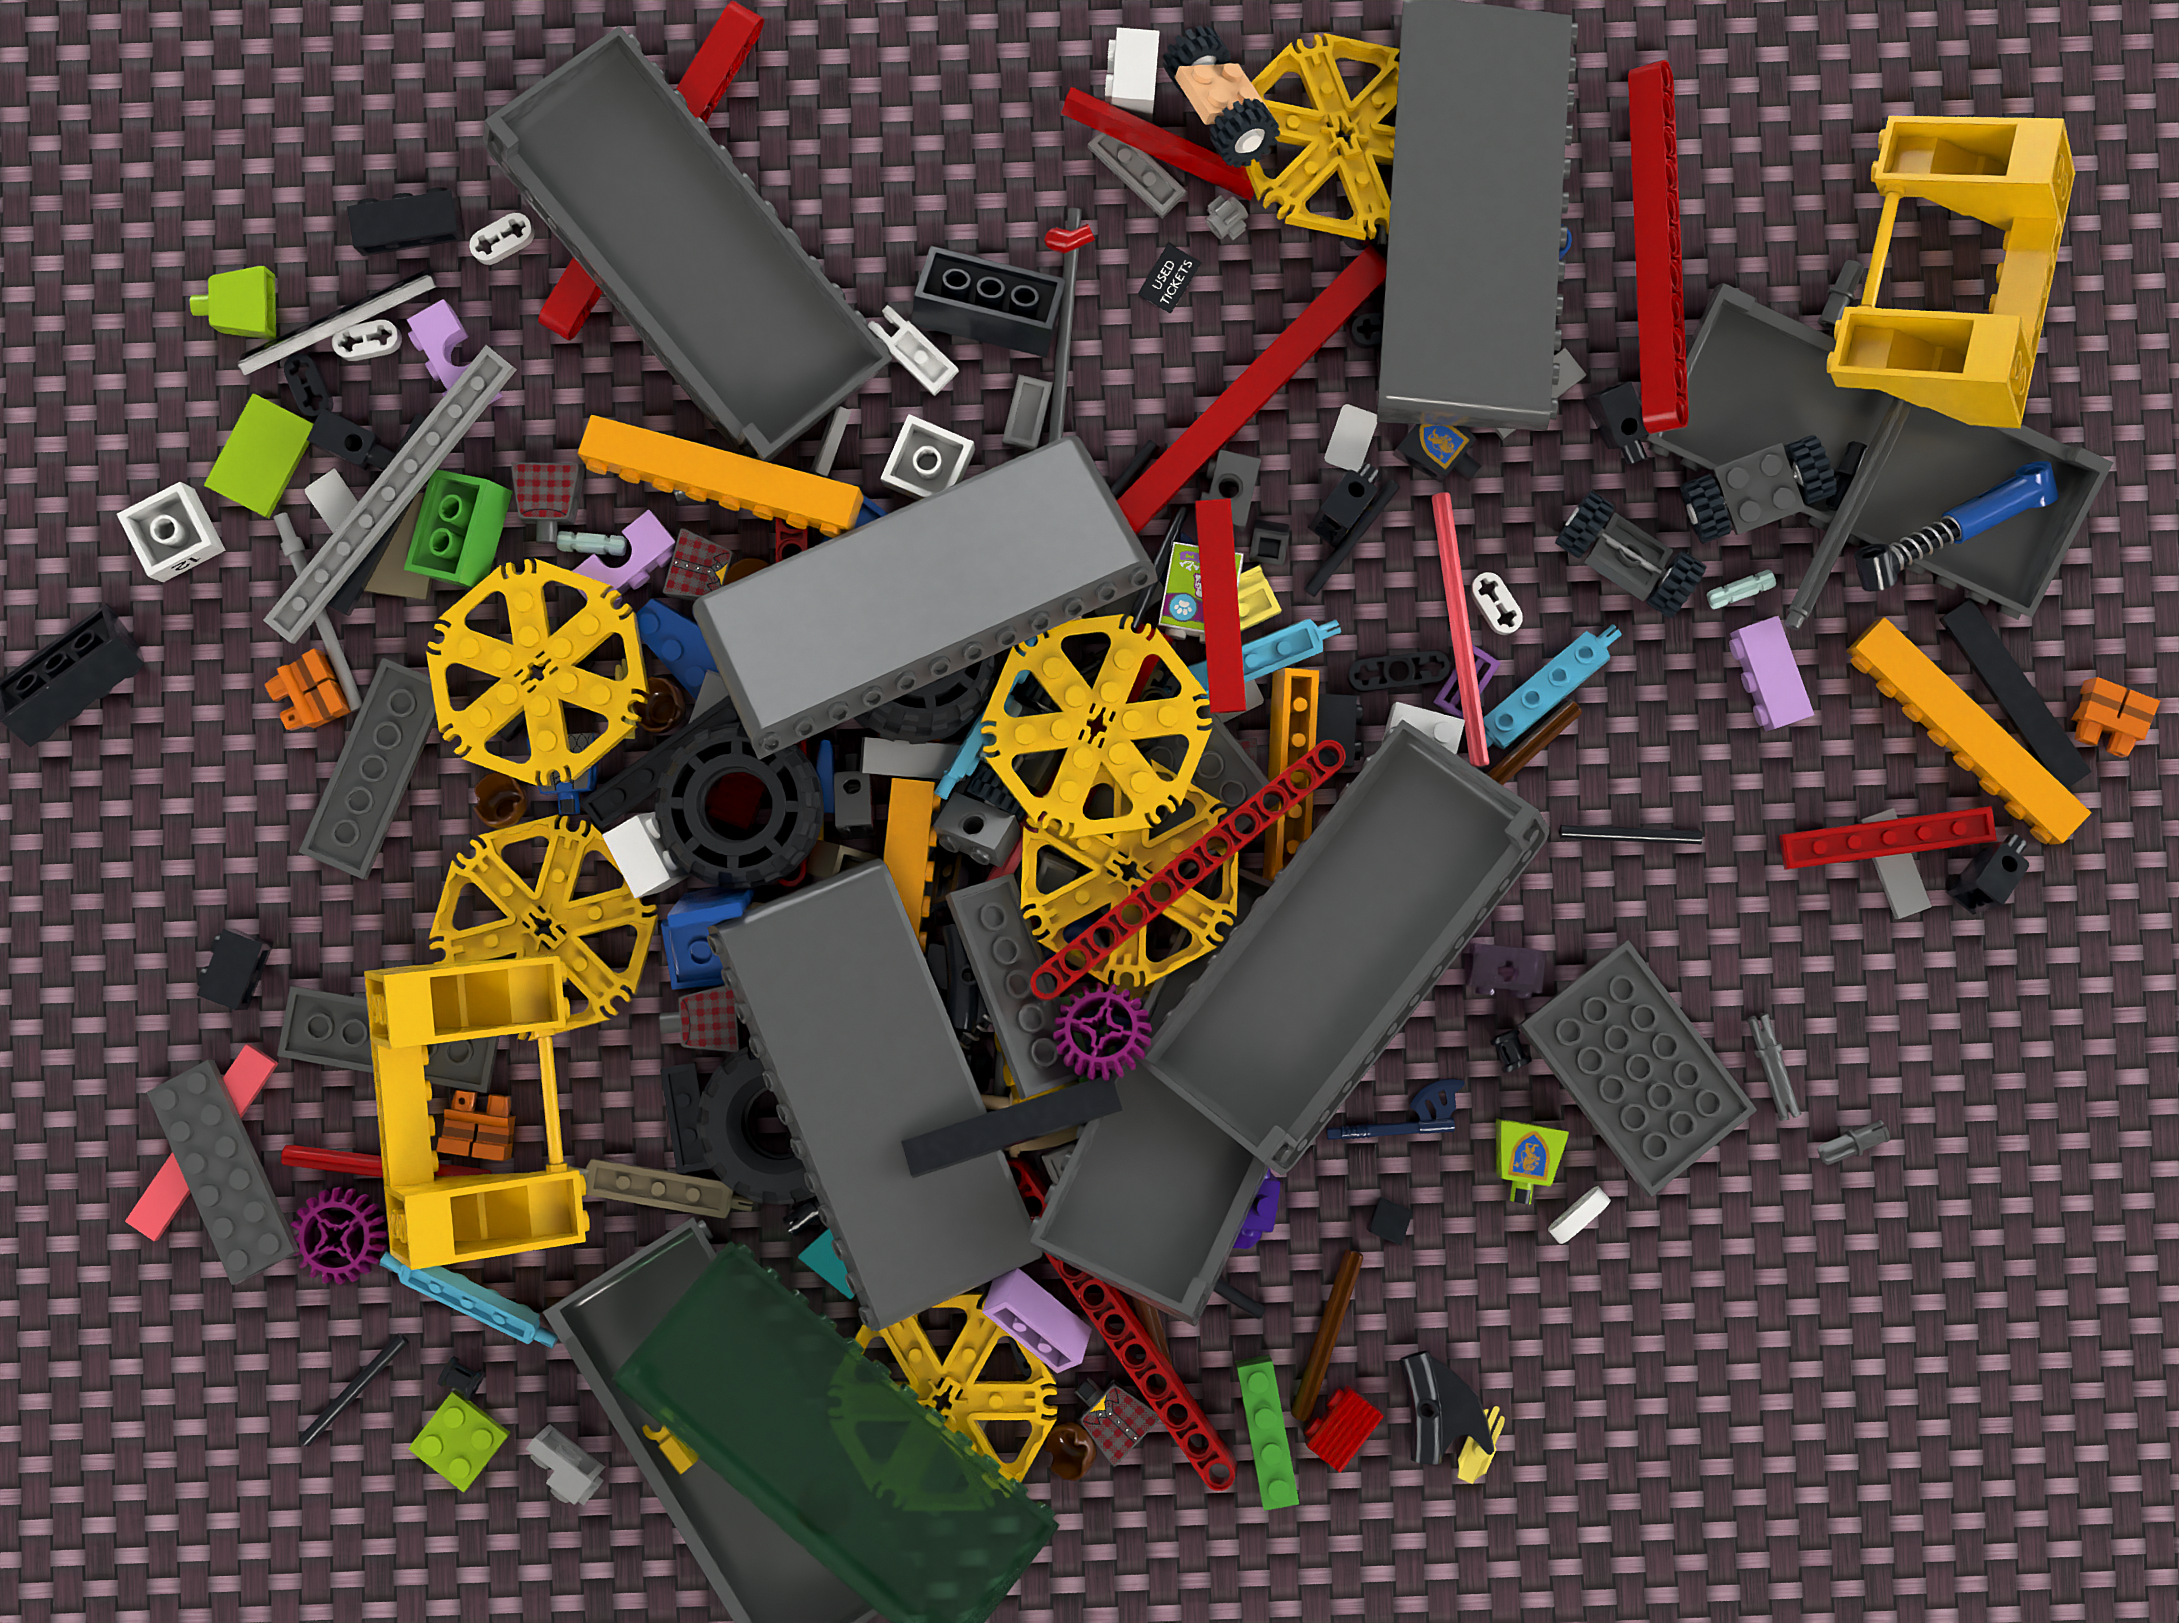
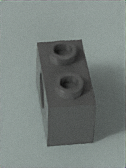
(1242, 473)
(964, 816)

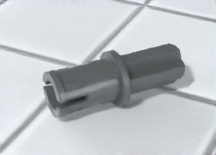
(1841, 293)
(1853, 1143)

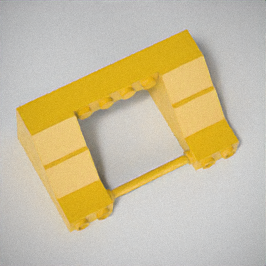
(1955, 362)
(469, 1215)

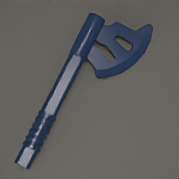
(1425, 1125)

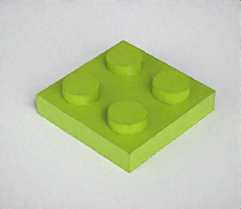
(459, 1441)

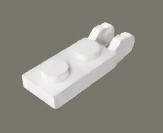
(915, 352)

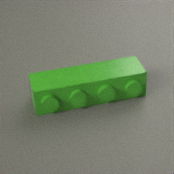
(1267, 1432)

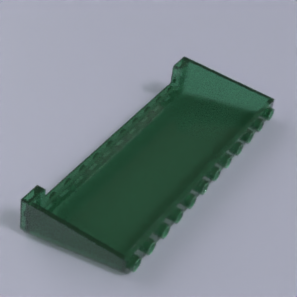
(834, 1448)

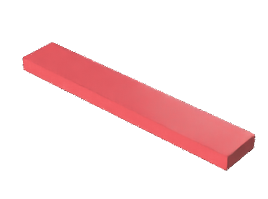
(169, 1187)

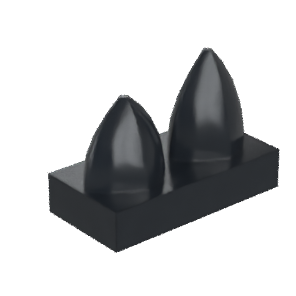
(951, 875)

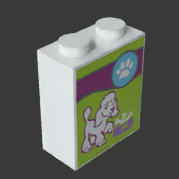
(1182, 597)

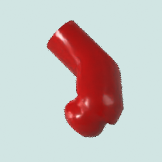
(1066, 241)

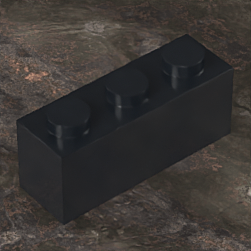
(406, 221)

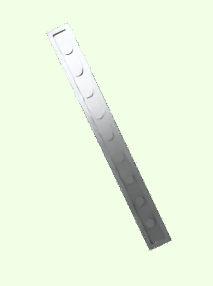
(389, 494)

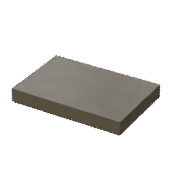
(390, 574)

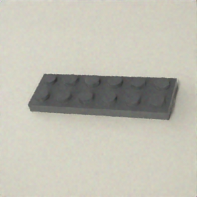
(372, 770)
(1003, 962)
(336, 1033)
(223, 1172)

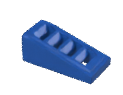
(825, 770)

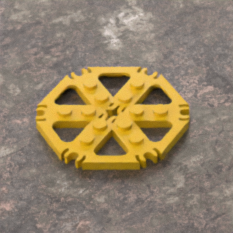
(1308, 128)
(561, 679)
(1117, 752)
(1099, 888)
(554, 895)
(963, 1364)

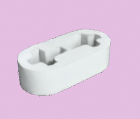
(497, 231)
(367, 348)
(1503, 599)
(1579, 1215)

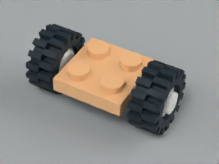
(1221, 96)

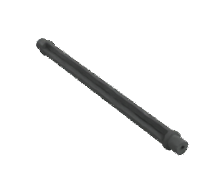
(1848, 512)

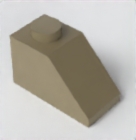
(830, 858)

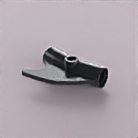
(964, 999)
(1454, 1404)

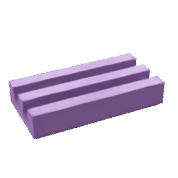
(1450, 707)

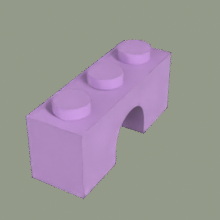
(438, 332)
(650, 546)

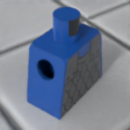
(569, 792)

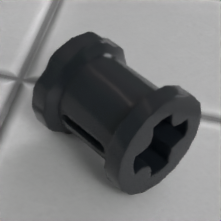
(1510, 1050)
(461, 1378)

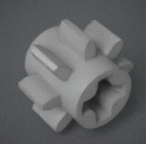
(1226, 217)

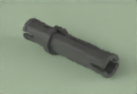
(1769, 1052)

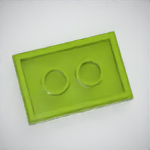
(260, 456)

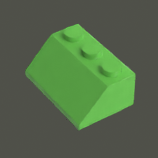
(458, 529)

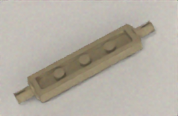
(661, 1188)

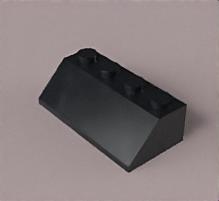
(987, 301)
(68, 676)

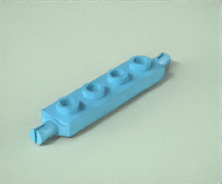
(1275, 650)
(1548, 687)
(965, 758)
(473, 1300)

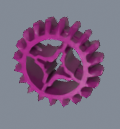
(1087, 1027)
(348, 1245)

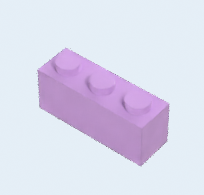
(1770, 674)
(1037, 1320)

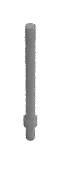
(294, 549)

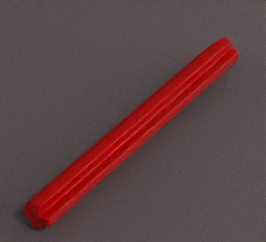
(355, 1162)

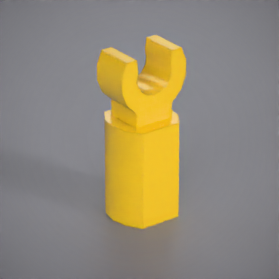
(676, 1453)

